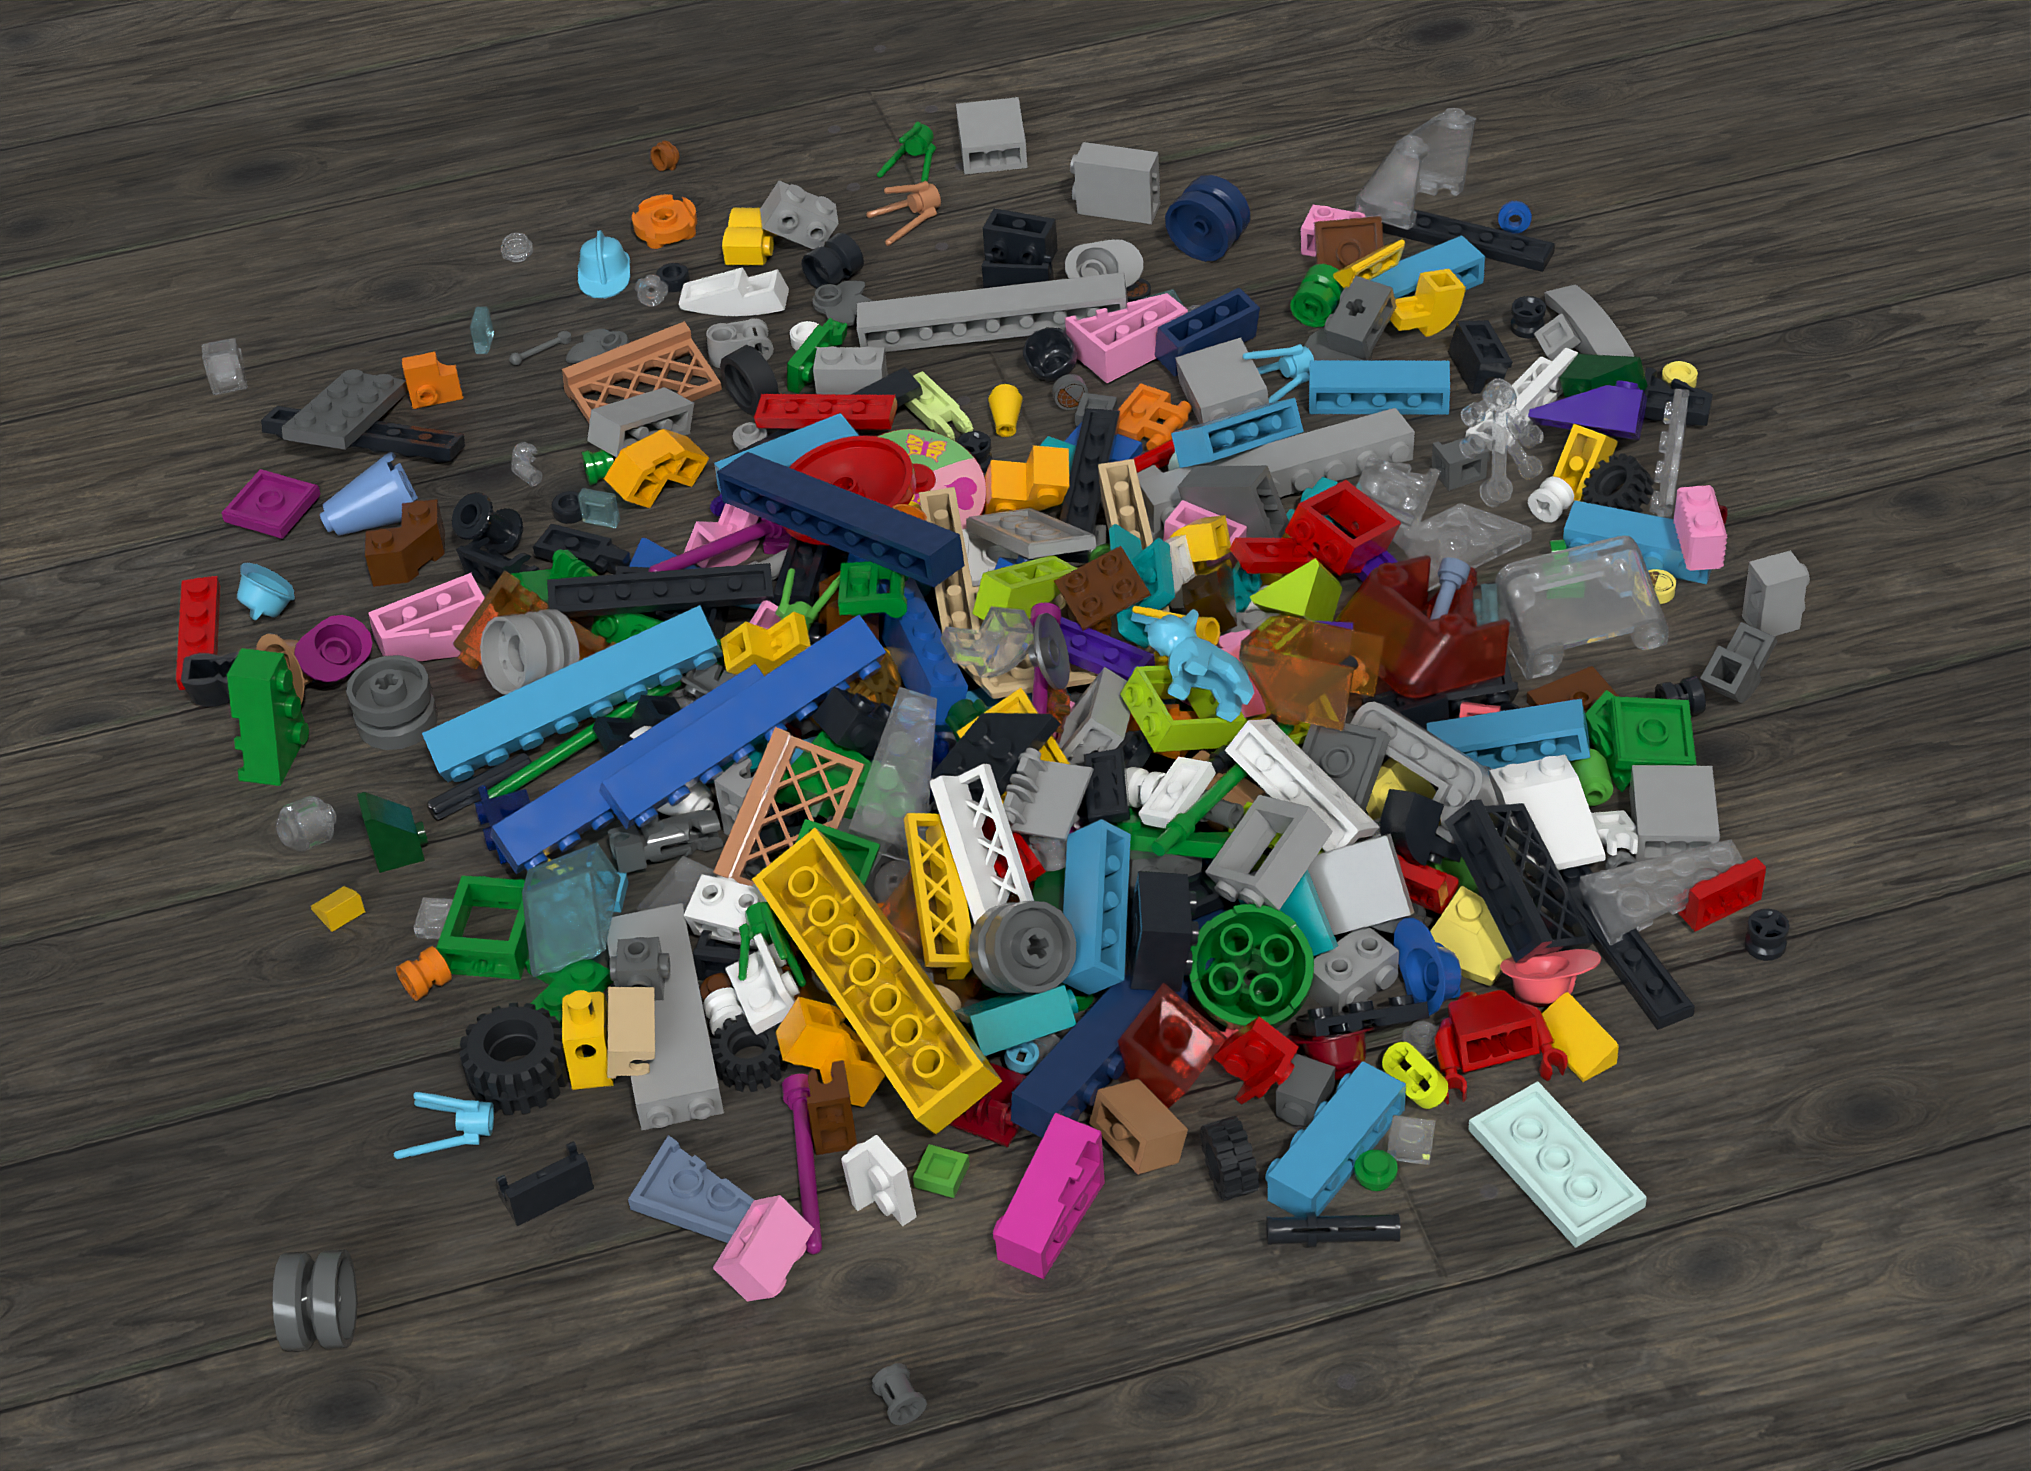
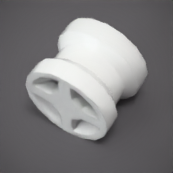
(1551, 499)
(721, 1006)

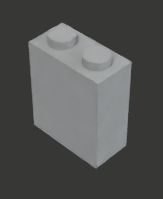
(991, 135)
(1116, 182)
(1220, 381)
(1672, 809)

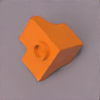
(430, 380)

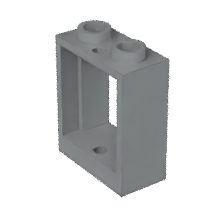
(1096, 719)
(1301, 841)

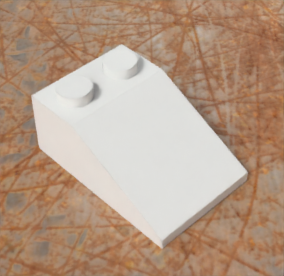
(1556, 807)

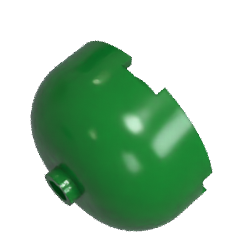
(1255, 943)

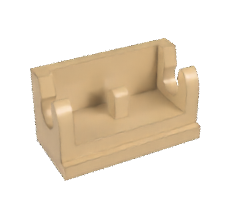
(630, 1030)

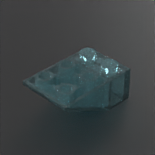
(569, 908)

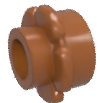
(664, 156)

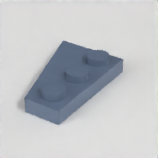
(689, 1194)

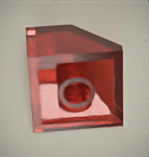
(1168, 1045)

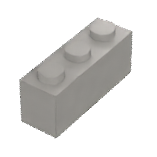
(637, 417)

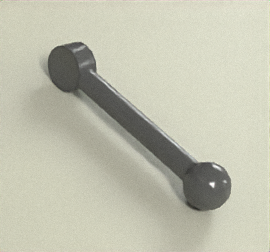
(564, 337)

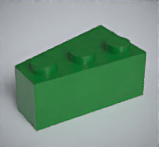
(814, 785)

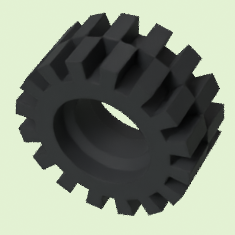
(1613, 474)
(746, 1070)
(1229, 1158)

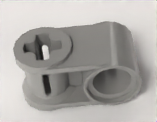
(728, 337)

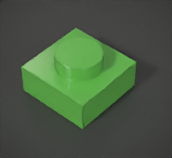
(941, 1171)

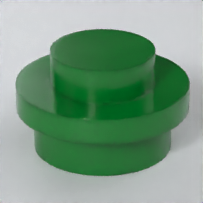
(1375, 1170)

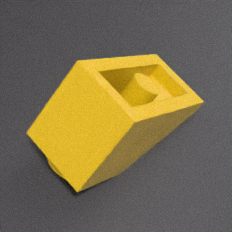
(1581, 454)

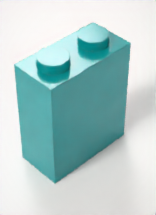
(1018, 1018)

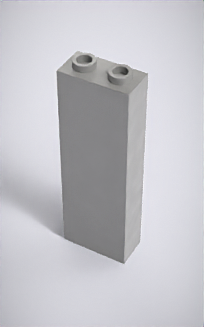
(683, 1074)

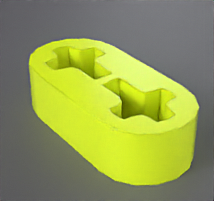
(1419, 1070)

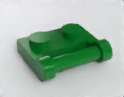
(861, 594)

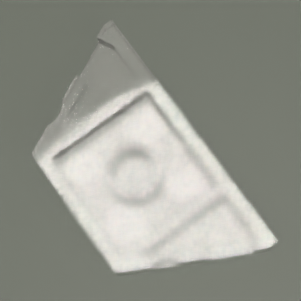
(1399, 493)
(1467, 536)

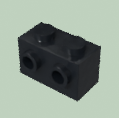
(1019, 237)
(853, 720)

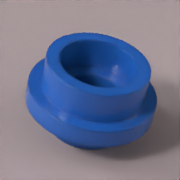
(1514, 208)

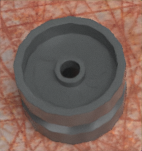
(392, 702)
(1022, 947)
(315, 1300)

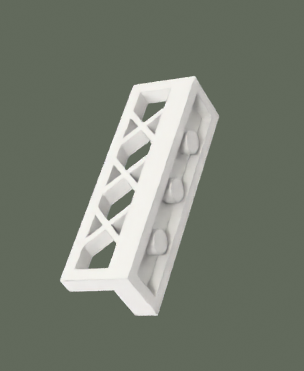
(1533, 389)
(1294, 777)
(970, 846)

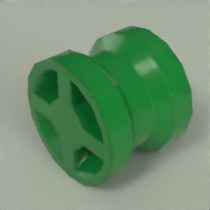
(596, 465)

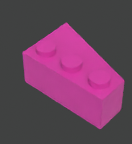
(1051, 1196)

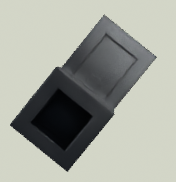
(649, 712)
(1413, 827)

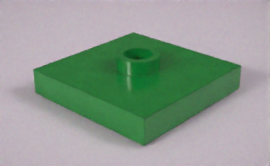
(1651, 732)

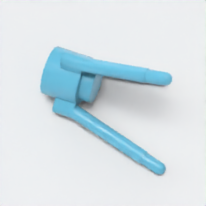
(1293, 364)
(471, 1117)

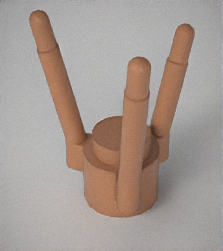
(923, 199)

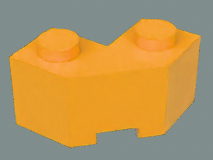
(648, 463)
(1033, 484)
(816, 1036)

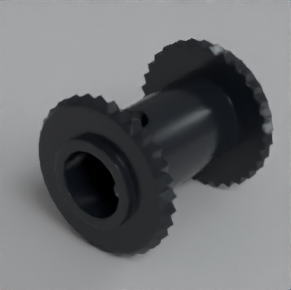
(476, 518)

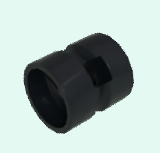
(833, 262)

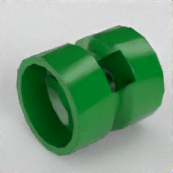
(1316, 296)

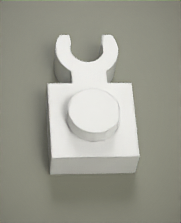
(1616, 831)

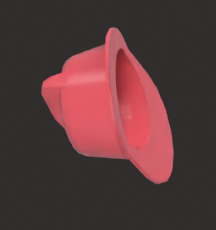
(1548, 975)

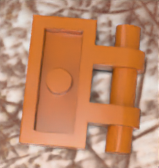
(1142, 411)

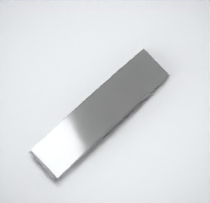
(1589, 321)

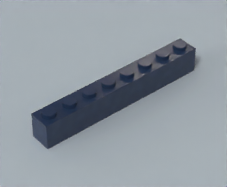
(842, 519)
(1085, 1056)

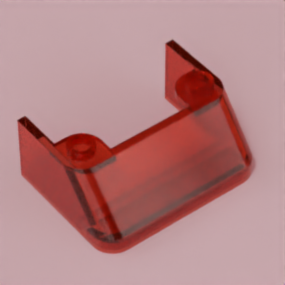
(1419, 652)

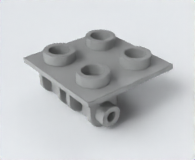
(1044, 796)

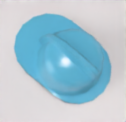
(603, 267)
(263, 591)

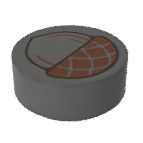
(1069, 391)

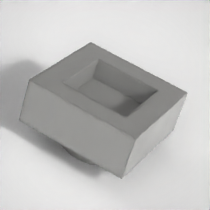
(1557, 336)

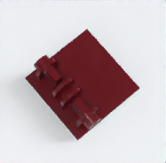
(992, 1113)

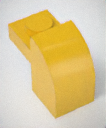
(1433, 305)
(1206, 539)
(765, 647)

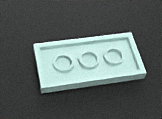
(1557, 1164)

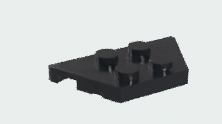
(996, 741)

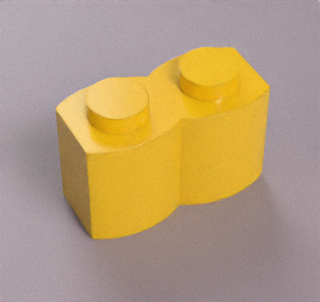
(745, 239)

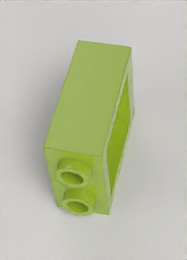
(1143, 699)

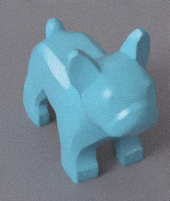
(1200, 664)

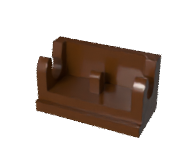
(831, 1112)

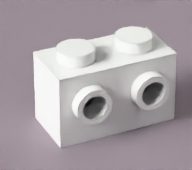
(721, 907)

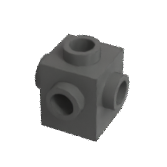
(641, 964)

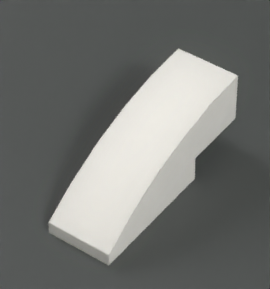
(735, 294)

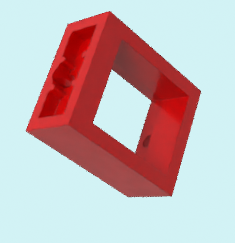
(1353, 511)

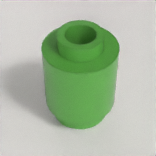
(1594, 778)

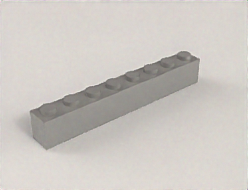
(986, 312)
(1299, 460)

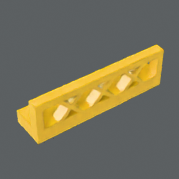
(951, 902)

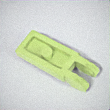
(938, 408)

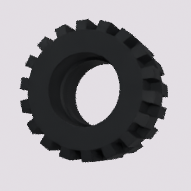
(509, 1034)

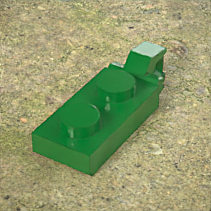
(802, 362)

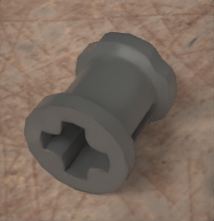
(899, 1394)

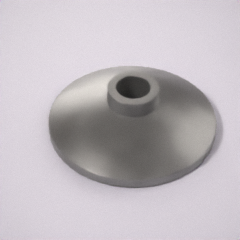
(1050, 651)

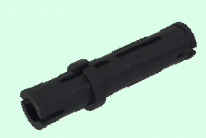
(1385, 1228)

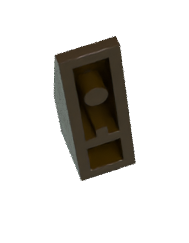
(1212, 594)

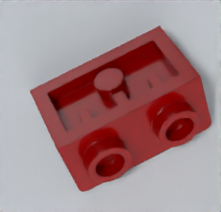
(1428, 885)
(1724, 894)
(1257, 1057)

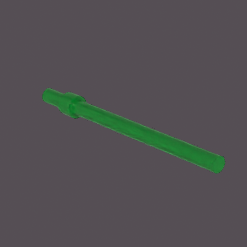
(568, 747)
(1183, 824)

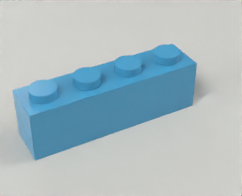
(1455, 254)
(1379, 386)
(1237, 432)
(792, 446)
(1653, 535)
(1519, 734)
(1097, 904)
(1341, 1130)

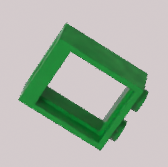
(501, 957)

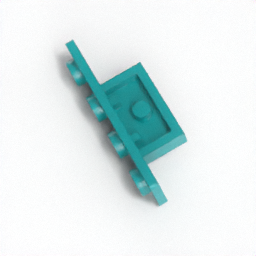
(1156, 572)

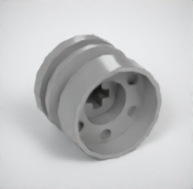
(527, 648)

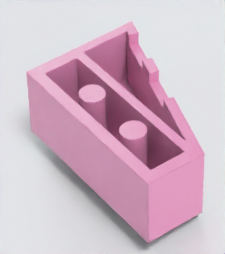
(1124, 338)
(428, 621)

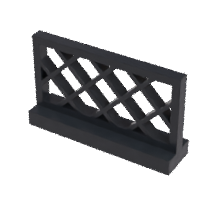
(1505, 887)

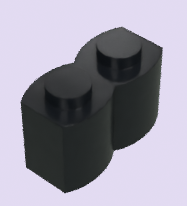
(206, 678)

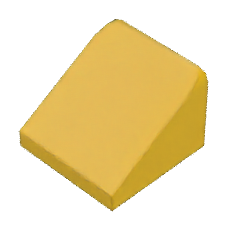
(339, 908)

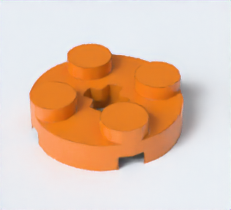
(679, 221)

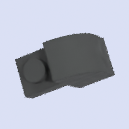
(1738, 668)

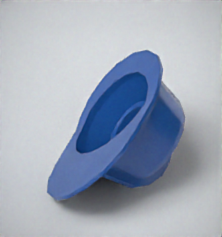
(1427, 966)

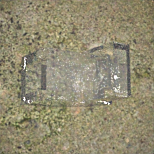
(224, 366)
(994, 647)

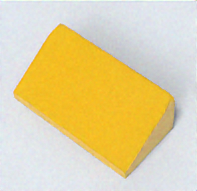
(1371, 264)
(1580, 1038)

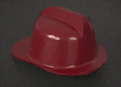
(1339, 1050)

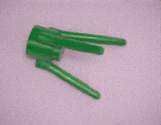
(915, 142)
(763, 920)

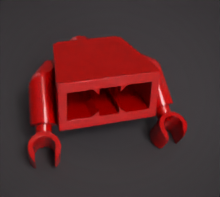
(1492, 1031)

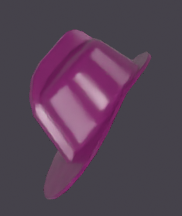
(333, 648)

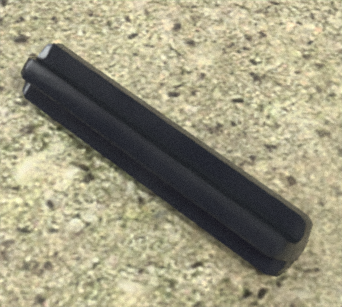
(468, 793)

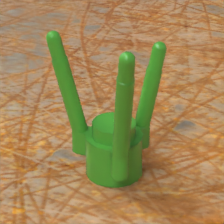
(811, 613)

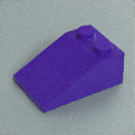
(1606, 410)

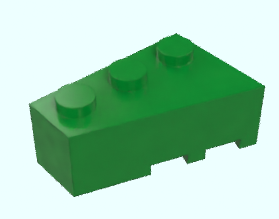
(267, 714)

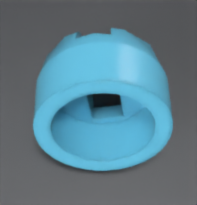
(1029, 1062)

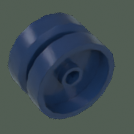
(1207, 218)

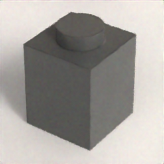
(1304, 1090)

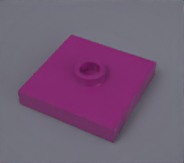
(271, 503)

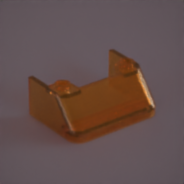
(1299, 671)

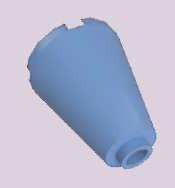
(369, 499)

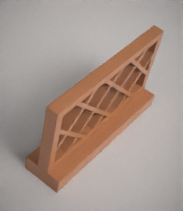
(632, 361)
(762, 796)

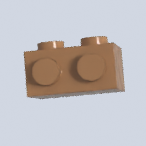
(1138, 1126)

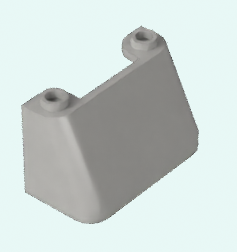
(1438, 762)

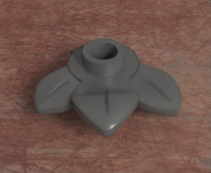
(840, 301)
(596, 343)

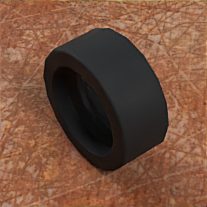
(747, 377)

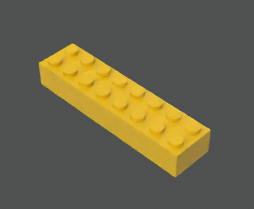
(876, 982)

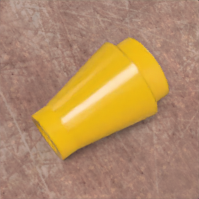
(1005, 407)

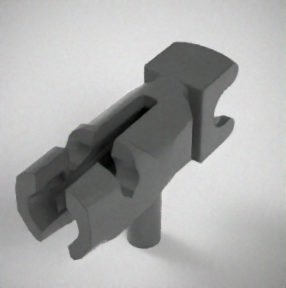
(664, 839)

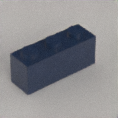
(1211, 324)

